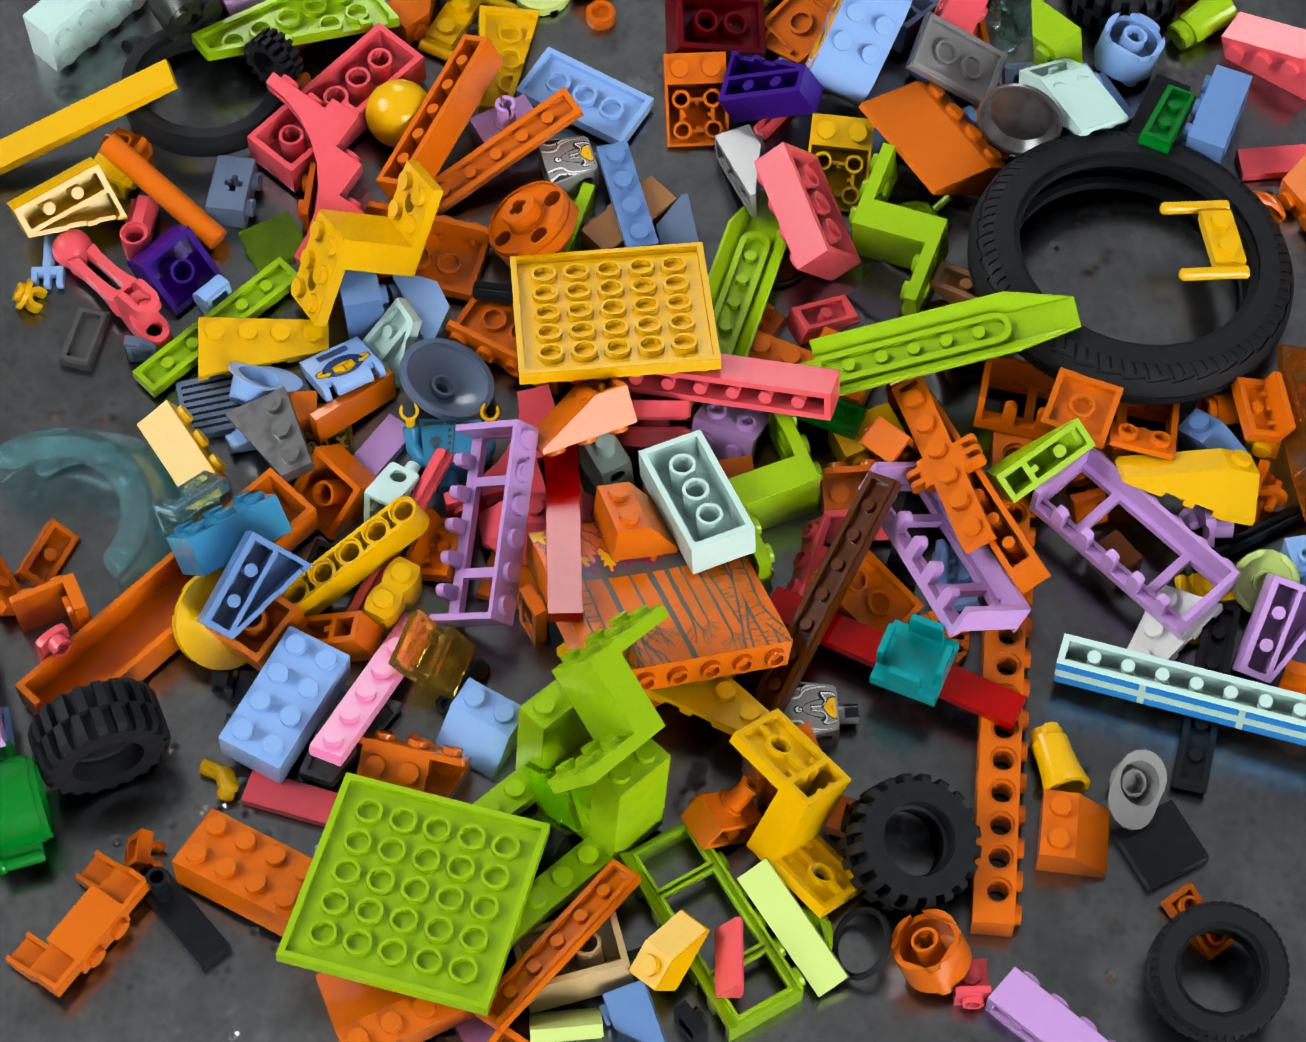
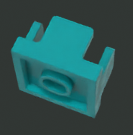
(914, 659)

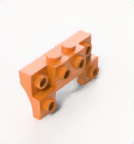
(86, 929)

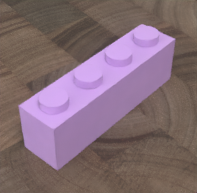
(1036, 1014)

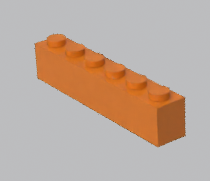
(444, 110)

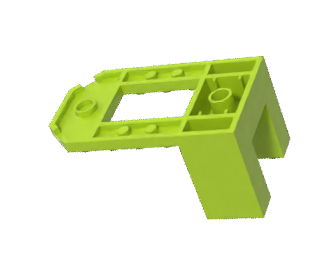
(613, 811)

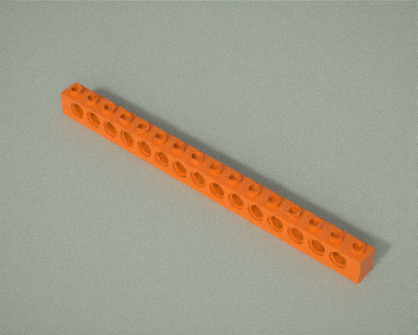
(986, 914)

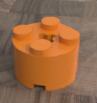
(931, 951)

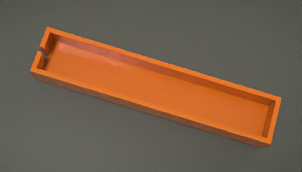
(136, 628)

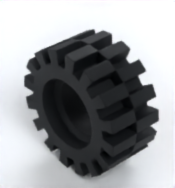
(273, 53)

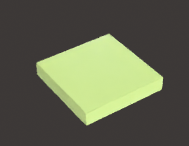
(566, 1025)

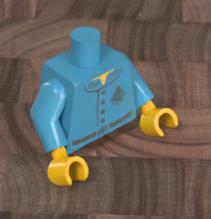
(431, 434)

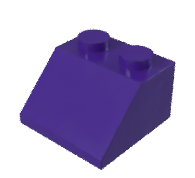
(175, 267)

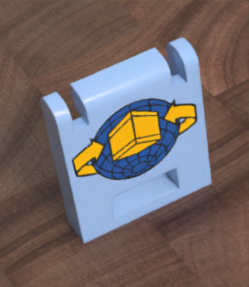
(342, 367)

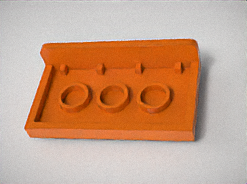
(451, 255)
(491, 333)

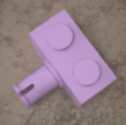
(498, 118)

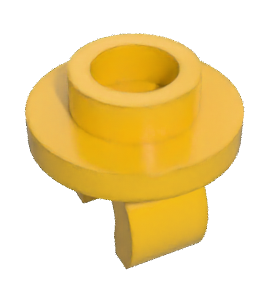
(24, 296)

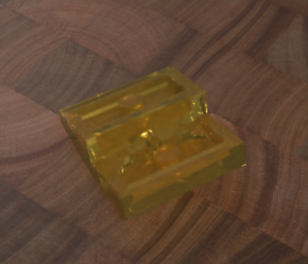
(432, 655)

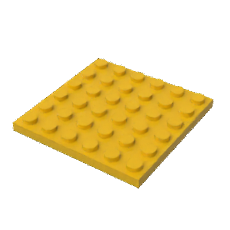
(613, 313)

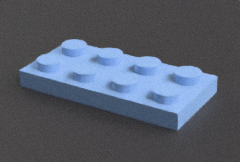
(609, 106)

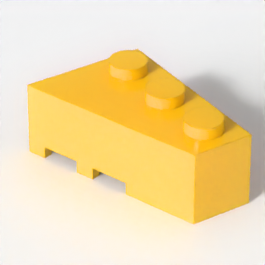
(67, 201)

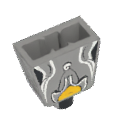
(569, 163)
(819, 707)

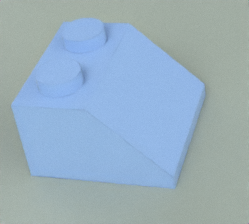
(482, 726)

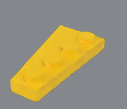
(511, 35)
(255, 342)

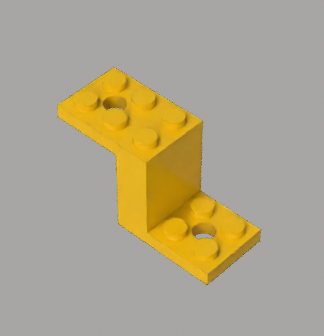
(366, 242)
(806, 796)

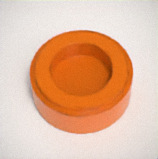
(600, 15)

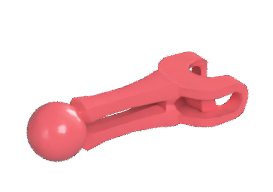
(134, 301)

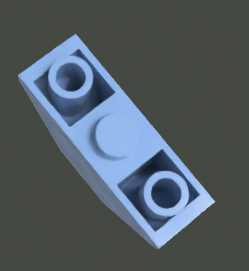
(426, 300)

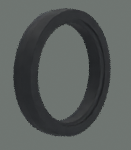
(182, 139)

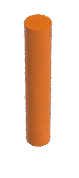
(162, 190)

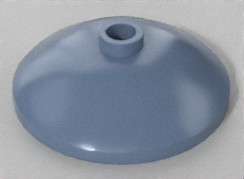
(446, 379)

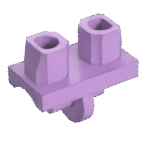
(1202, 518)

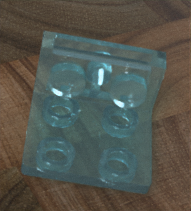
(189, 501)

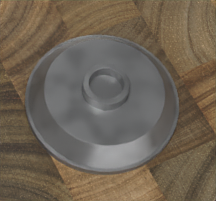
(1018, 117)

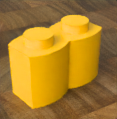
(396, 594)

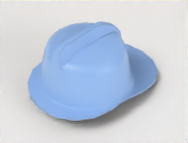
(256, 381)

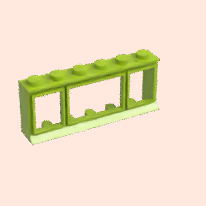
(699, 971)

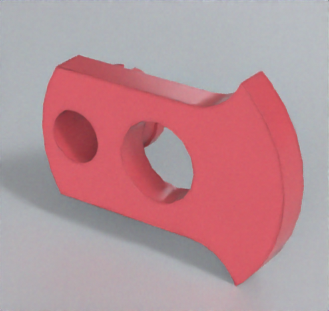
(54, 641)

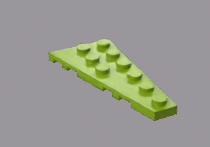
(298, 19)

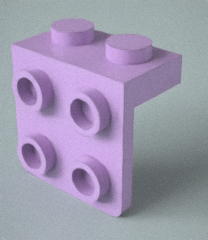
(729, 429)

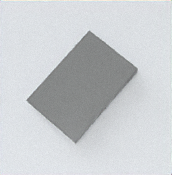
(955, 59)

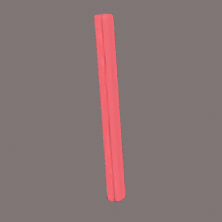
(422, 495)

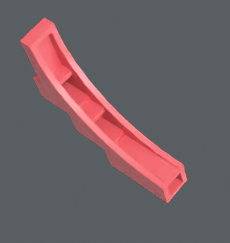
(328, 132)

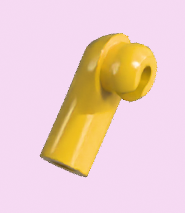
(224, 777)

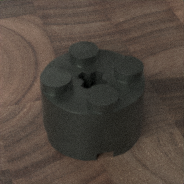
(185, 17)

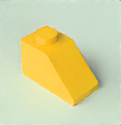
(669, 952)

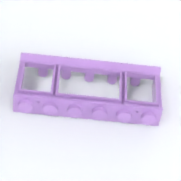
(1147, 510)
(512, 526)
(1006, 603)

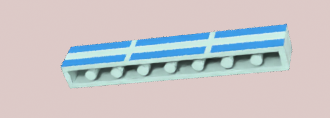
(1182, 688)

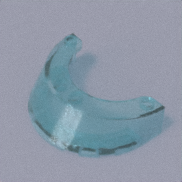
(131, 470)

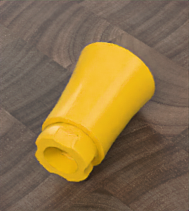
(1057, 760)

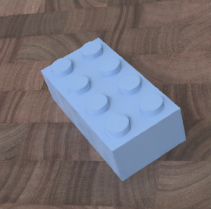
(285, 704)

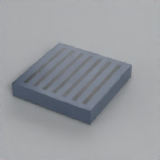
(208, 404)

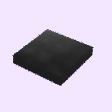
(1161, 848)

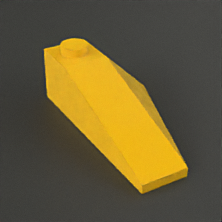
(1207, 477)

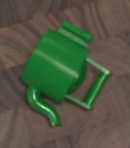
(23, 811)

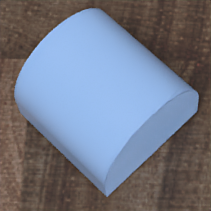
(212, 293)

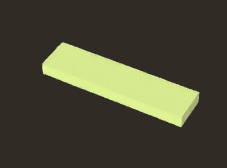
(793, 927)

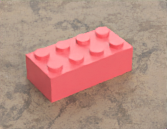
(806, 212)

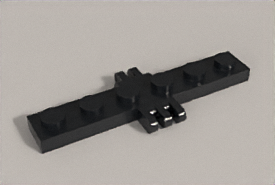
(1199, 735)

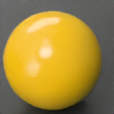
(392, 109)

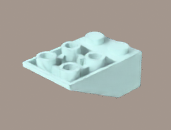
(1077, 93)

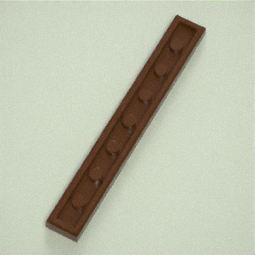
(829, 588)

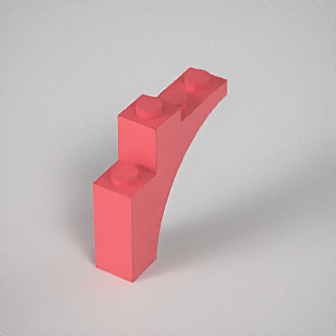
(532, 407)

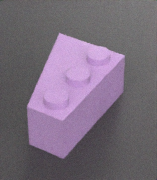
(1273, 629)

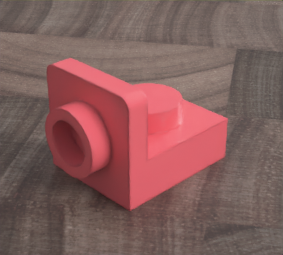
(974, 987)

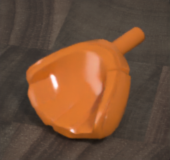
(1272, 204)

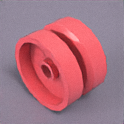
(654, 421)

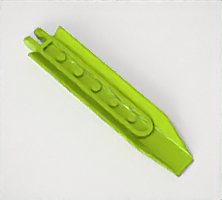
(745, 276)
(943, 338)

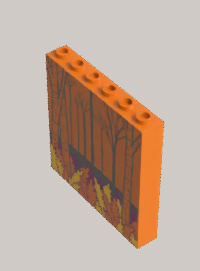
(715, 623)

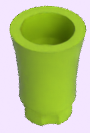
(1201, 21)

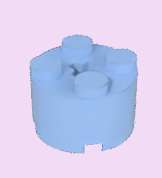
(1128, 48)

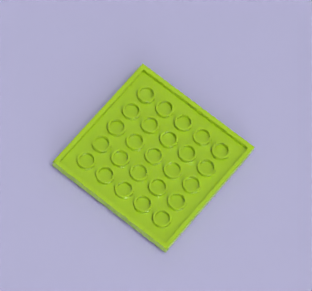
(414, 894)

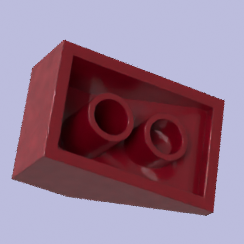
(715, 26)

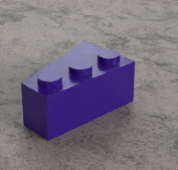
(767, 89)

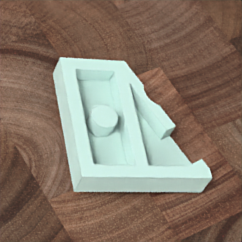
(394, 335)

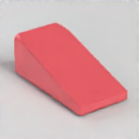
(809, 319)

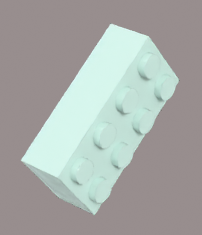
(69, 27)
(697, 501)

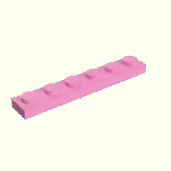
(360, 703)

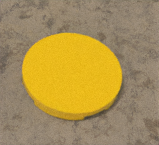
(192, 636)

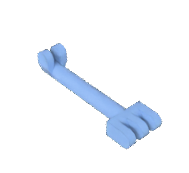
(48, 269)

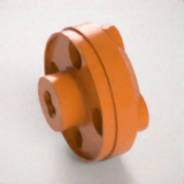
(533, 221)

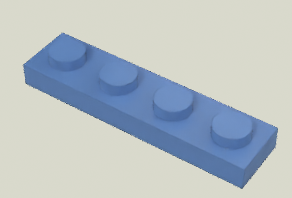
(626, 195)

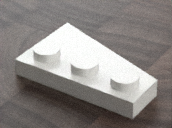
(1156, 640)

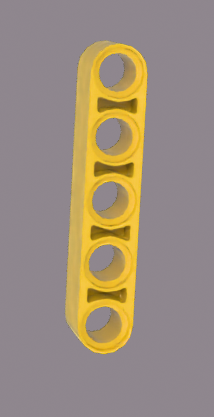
(373, 545)

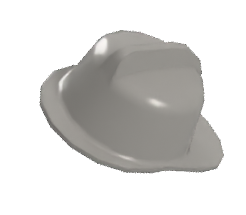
(1136, 788)

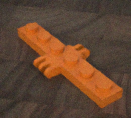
(946, 467)

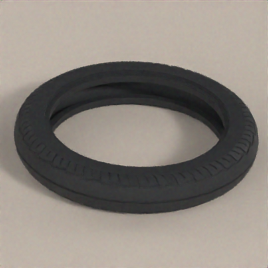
(1119, 162)

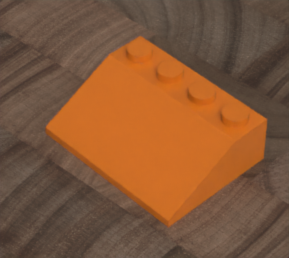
(934, 139)
(381, 1015)

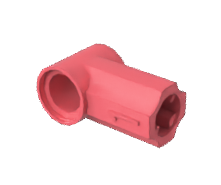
(139, 226)

